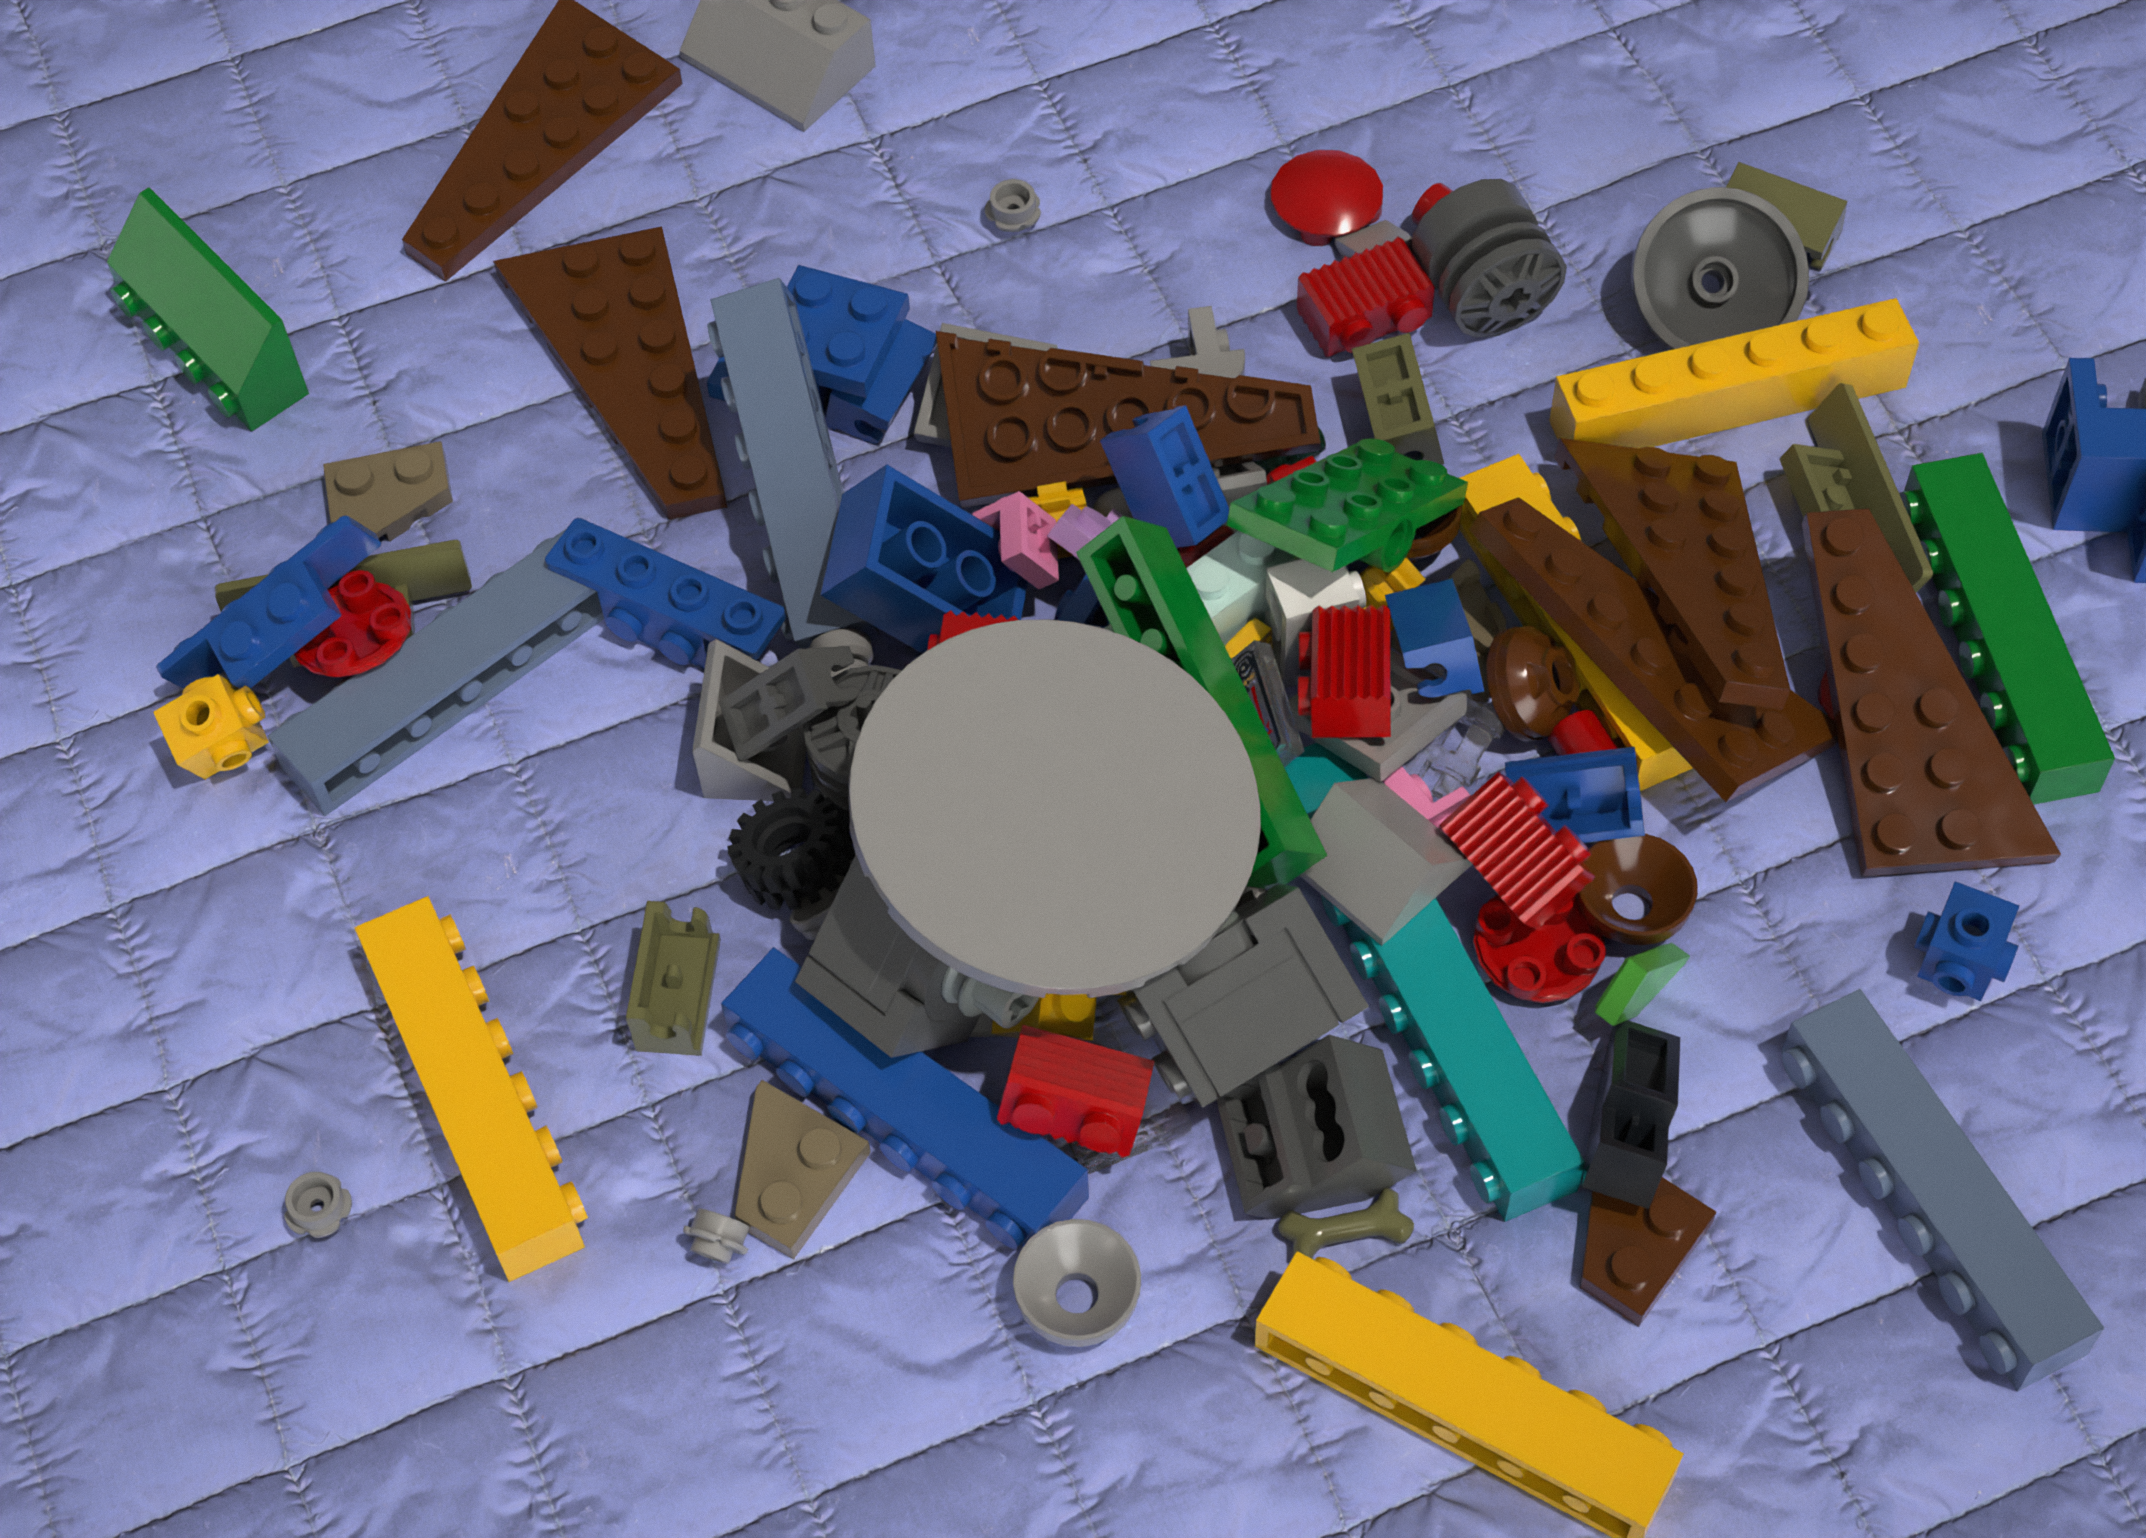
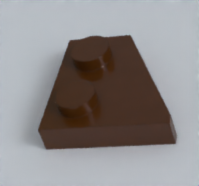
(1639, 1250)

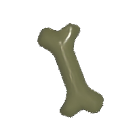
(1379, 1219)

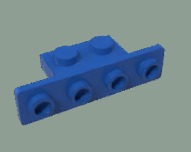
(661, 598)
(276, 614)

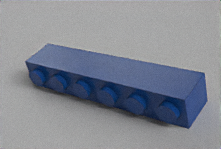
(907, 1105)

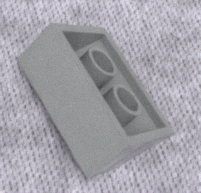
(782, 52)

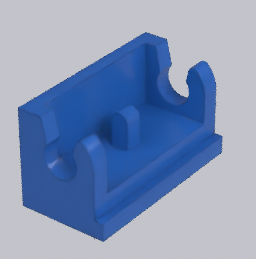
(894, 381)
(1167, 475)
(1435, 630)
(1588, 792)

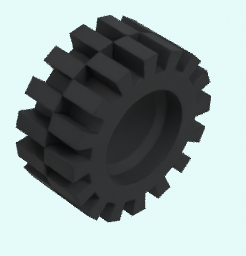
(802, 871)

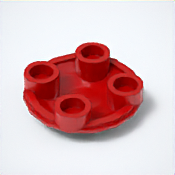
(1327, 195)
(367, 633)
(1538, 962)

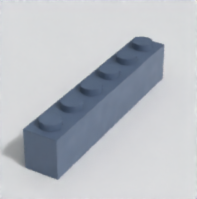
(785, 447)
(433, 679)
(1939, 1191)

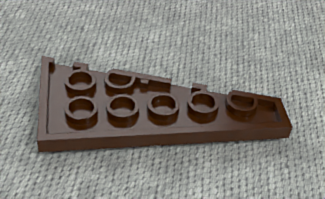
(551, 117)
(626, 349)
(1041, 414)
(1690, 539)
(1646, 658)
(1912, 741)

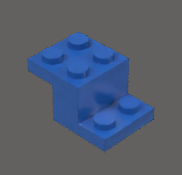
(845, 331)
(2096, 462)

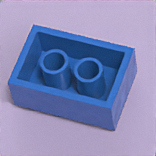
(914, 556)

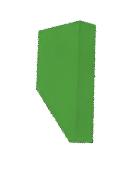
(1639, 982)

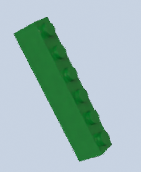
(1157, 604)
(2006, 630)

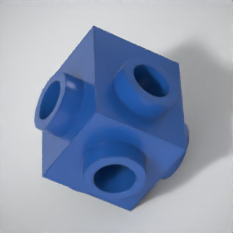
(1967, 942)

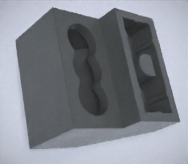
(1316, 1131)

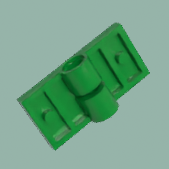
(1350, 506)

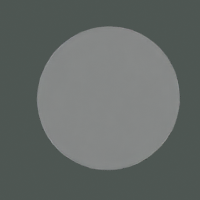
(1053, 808)

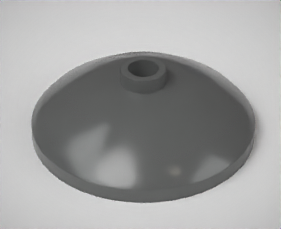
(1738, 242)

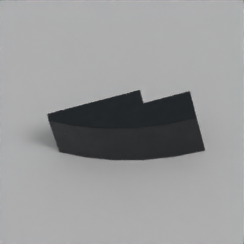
(1633, 1114)

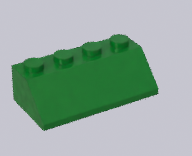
(204, 314)

